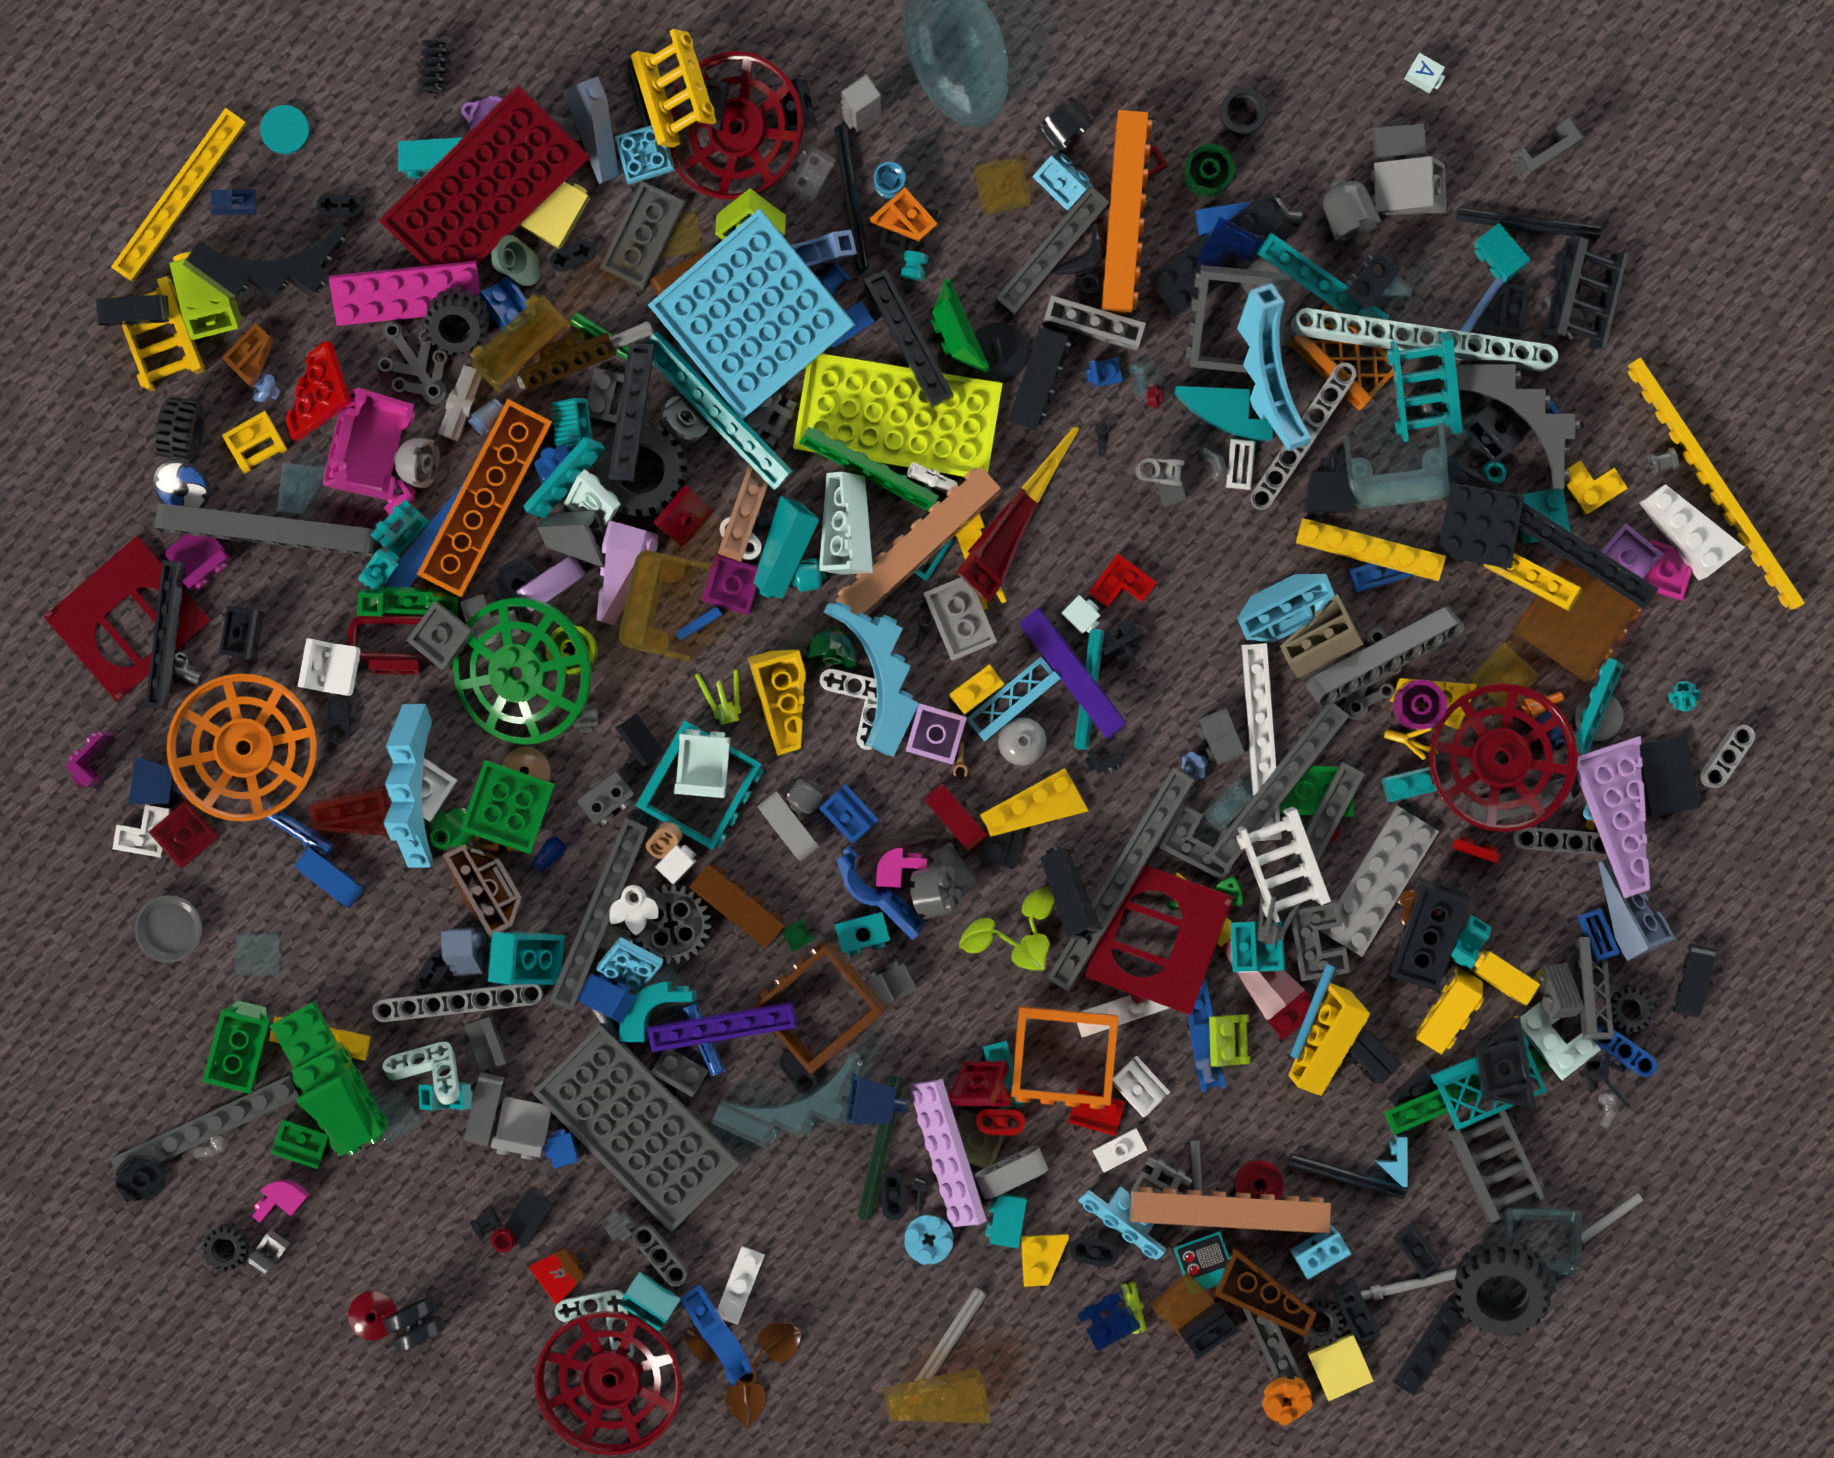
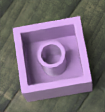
(936, 734)

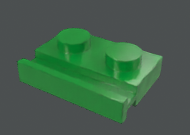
(300, 1143)

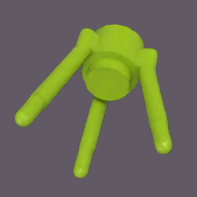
(727, 712)

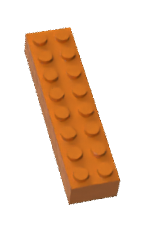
(1124, 212)
(485, 498)

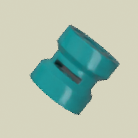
(914, 265)

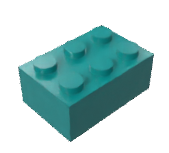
(525, 958)

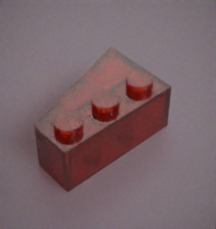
(352, 812)

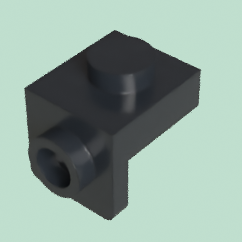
(1110, 763)

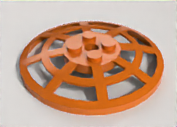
(226, 744)

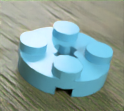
(932, 1225)

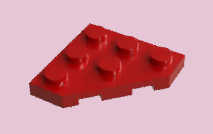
(321, 396)

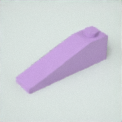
(621, 548)

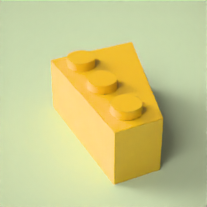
(1451, 1011)

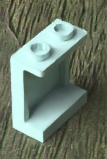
(702, 764)

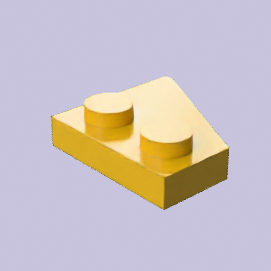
(1041, 1257)

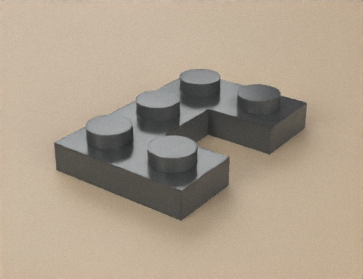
(1180, 843)
(1307, 942)

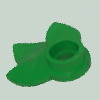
(449, 825)

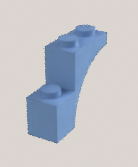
(826, 248)

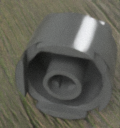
(935, 891)

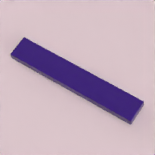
(1073, 673)
(722, 1027)

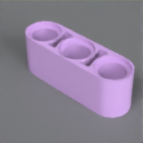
(553, 580)

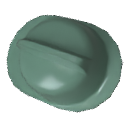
(516, 260)

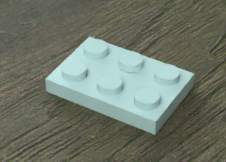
(590, 495)

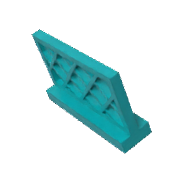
(1465, 1070)

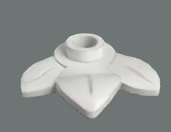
(633, 913)

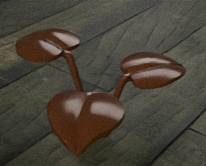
(748, 1398)

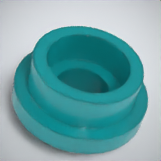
(1499, 467)

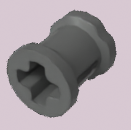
(1663, 460)

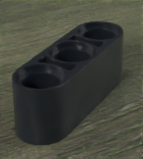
(132, 310)
(1695, 980)

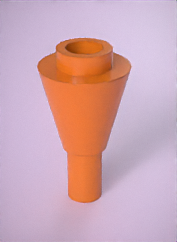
(1534, 709)

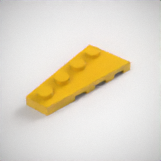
(1043, 802)

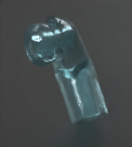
(1141, 378)

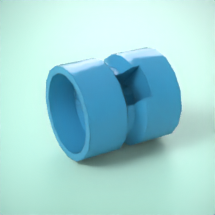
(889, 179)

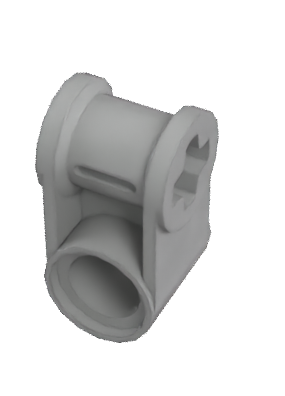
(1162, 471)

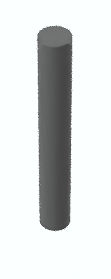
(1196, 1165)

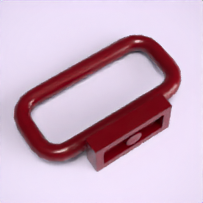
(388, 662)

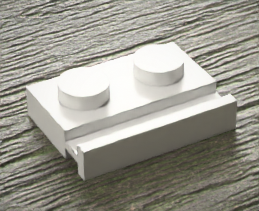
(1140, 1086)

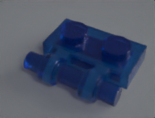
(1113, 1327)

